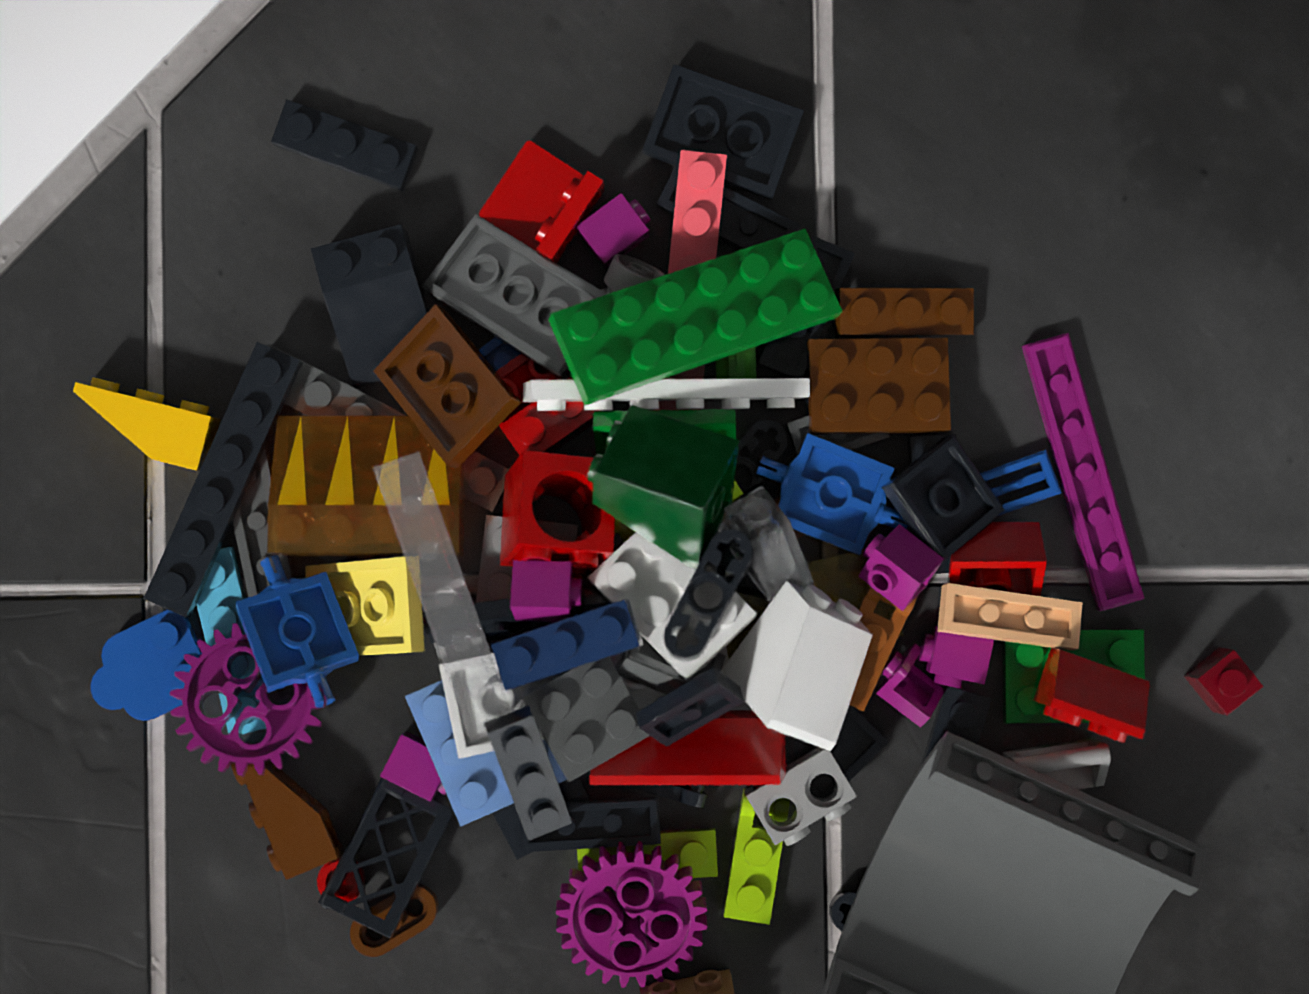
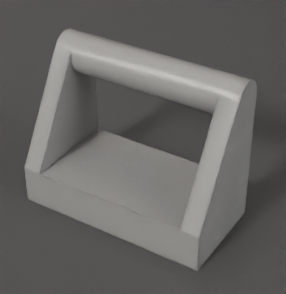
(1073, 763)

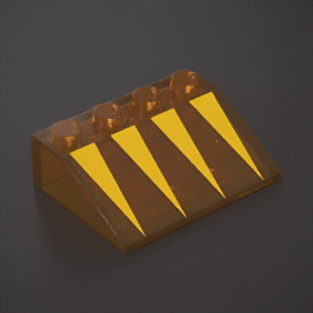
(327, 491)

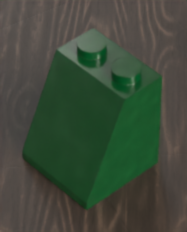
(666, 481)

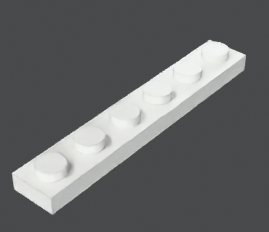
(688, 393)

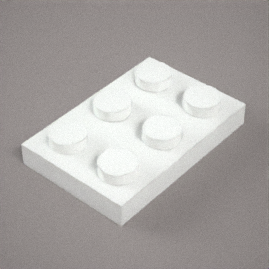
(654, 588)

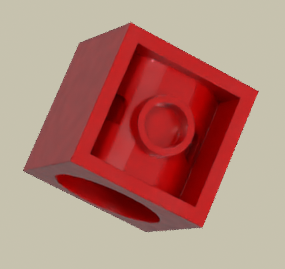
(564, 478)

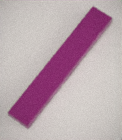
(1083, 472)

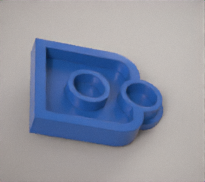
(143, 665)

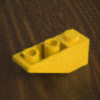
(159, 430)

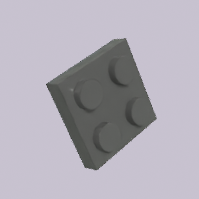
(586, 717)

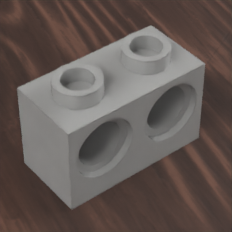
(797, 789)

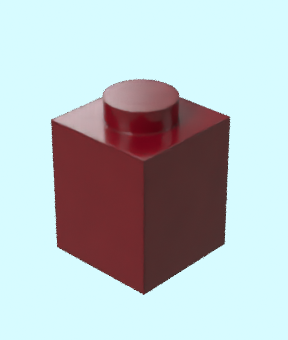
(1223, 681)

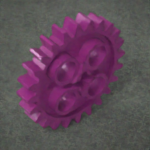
(213, 675)
(599, 936)

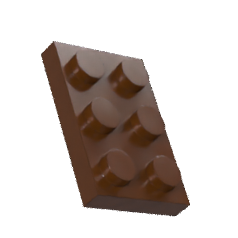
(878, 385)
(446, 386)

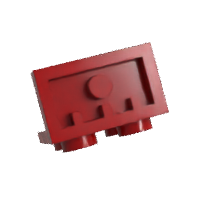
(542, 201)

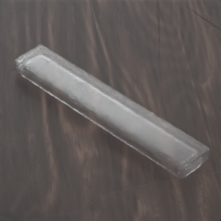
(442, 592)

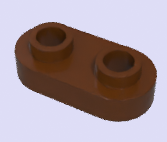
(409, 926)

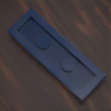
(567, 644)

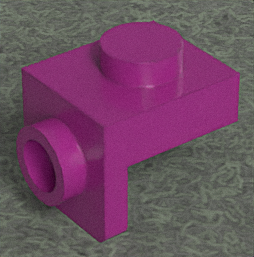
(909, 688)

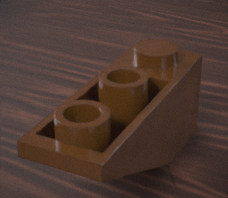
(293, 820)

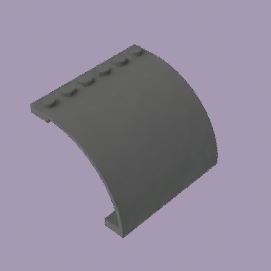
(1005, 885)

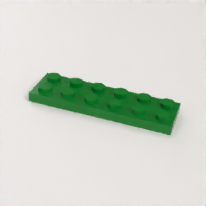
(694, 316)

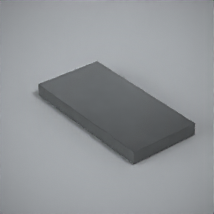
(508, 291)

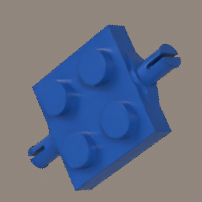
(833, 493)
(297, 631)

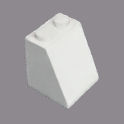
(802, 663)

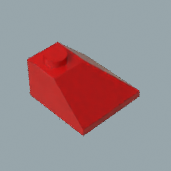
(1002, 559)

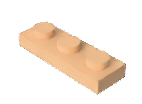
(1010, 616)

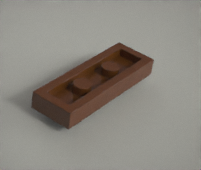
(905, 311)

